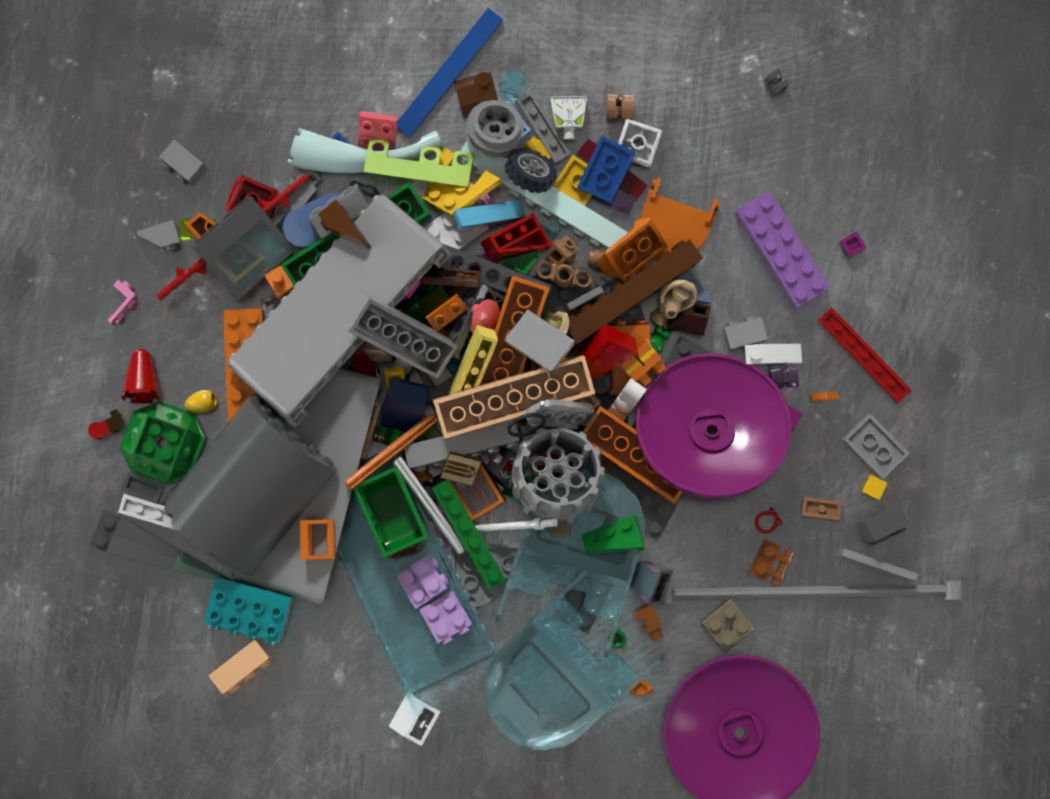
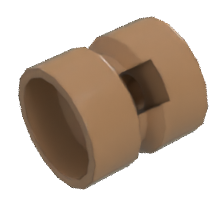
(626, 103)

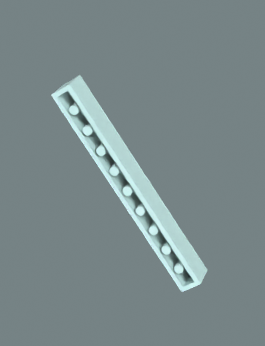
(553, 202)

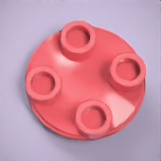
(485, 314)

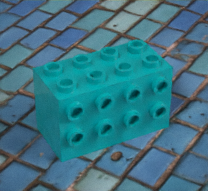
(248, 610)

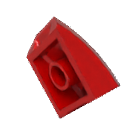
(244, 187)

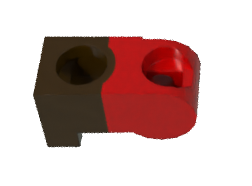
(107, 427)

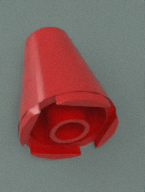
(140, 379)

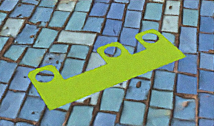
(423, 170)

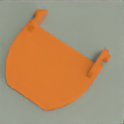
(677, 220)

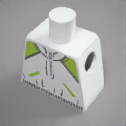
(568, 114)

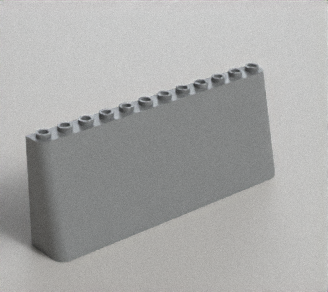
(302, 337)
(338, 427)

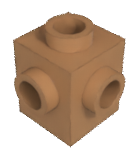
(562, 251)

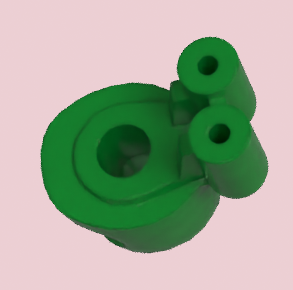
(658, 338)

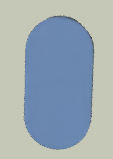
(298, 227)

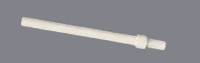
(537, 524)

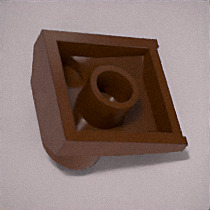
(475, 90)

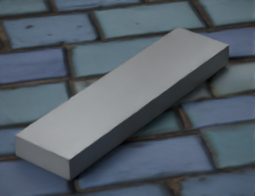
(543, 127)

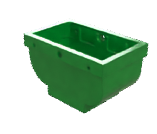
(391, 512)

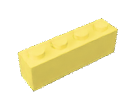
(475, 360)

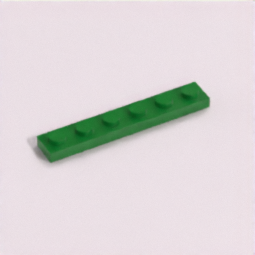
(467, 534)

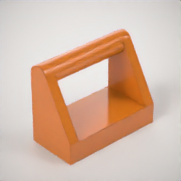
(306, 539)

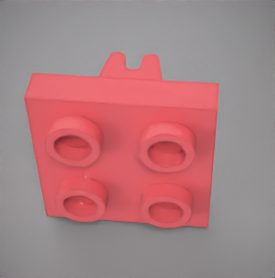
(377, 127)

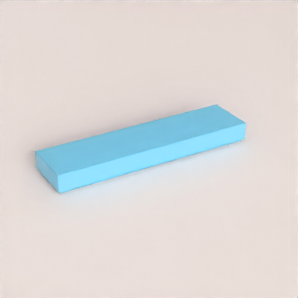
(489, 214)

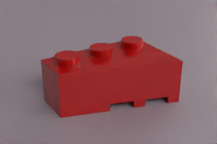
(607, 350)

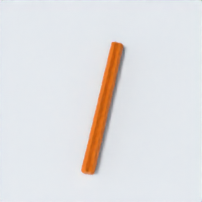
(389, 452)

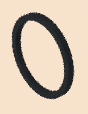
(523, 417)

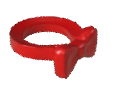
(777, 521)

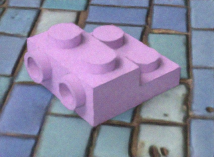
(423, 581)
(446, 618)

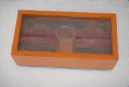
(481, 496)

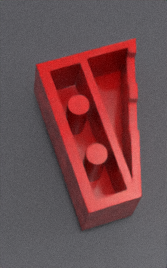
(517, 239)

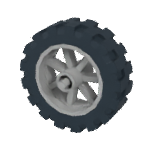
(530, 170)

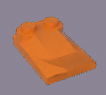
(632, 250)

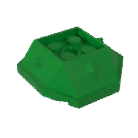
(183, 444)

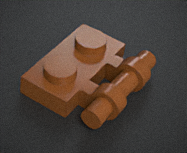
(765, 561)

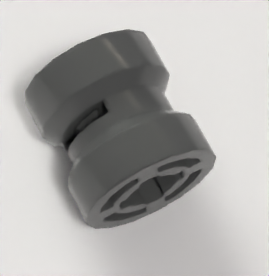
(773, 79)

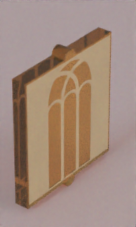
(460, 468)

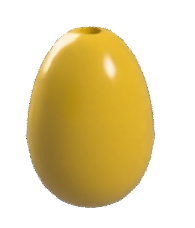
(201, 402)

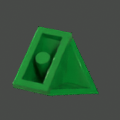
(522, 263)

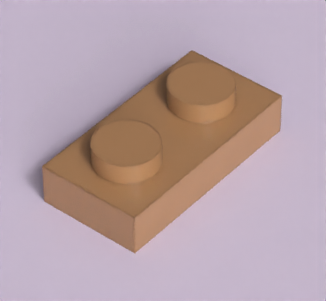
(821, 508)

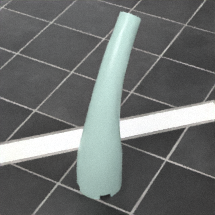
(329, 155)

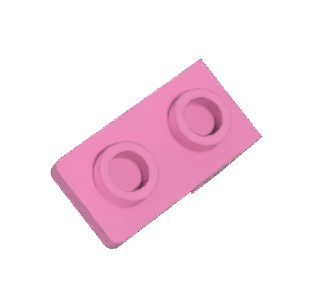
(129, 303)

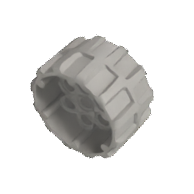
(555, 442)

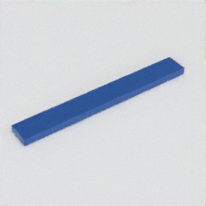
(449, 72)

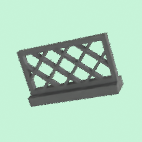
(463, 323)

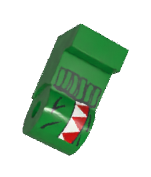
(386, 435)

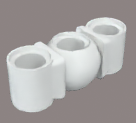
(627, 399)

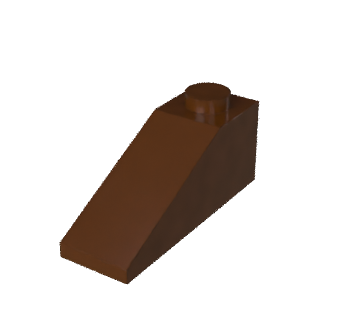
(341, 224)

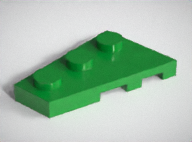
(618, 535)

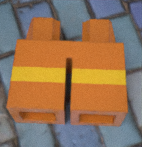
(649, 357)

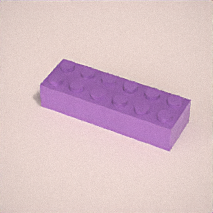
(782, 250)

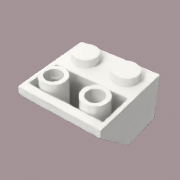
(414, 719)

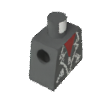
(501, 467)

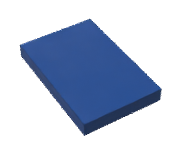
(606, 169)

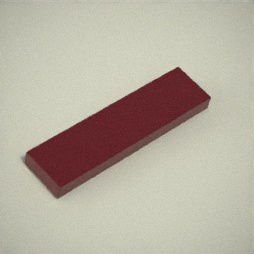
(630, 185)

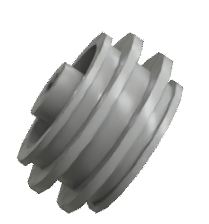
(492, 139)

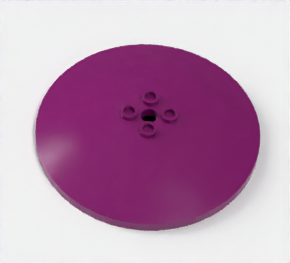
(720, 395)
(749, 694)

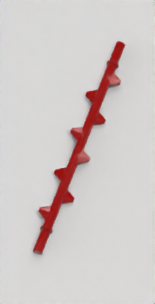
(200, 267)

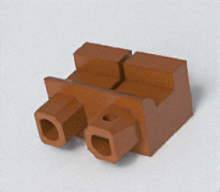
(650, 620)

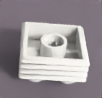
(649, 138)

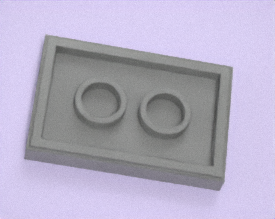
(539, 341)
(875, 446)

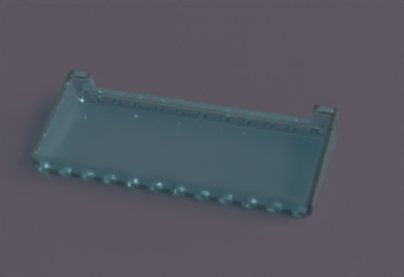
(400, 627)

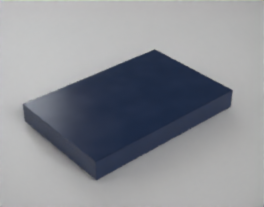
(404, 404)

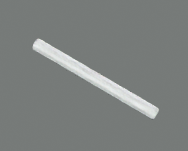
(429, 505)

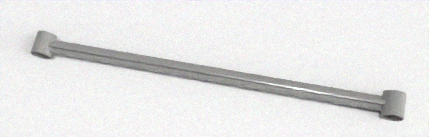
(951, 590)

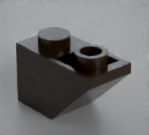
(691, 320)

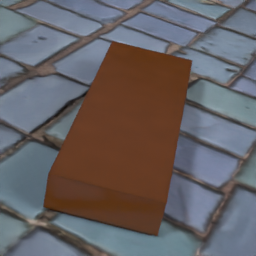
(451, 277)

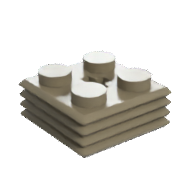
(715, 622)

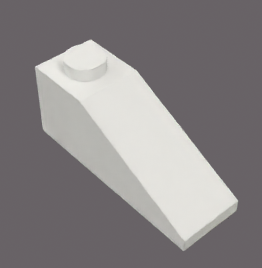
(772, 354)

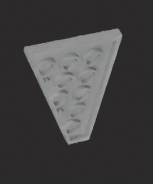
(479, 594)

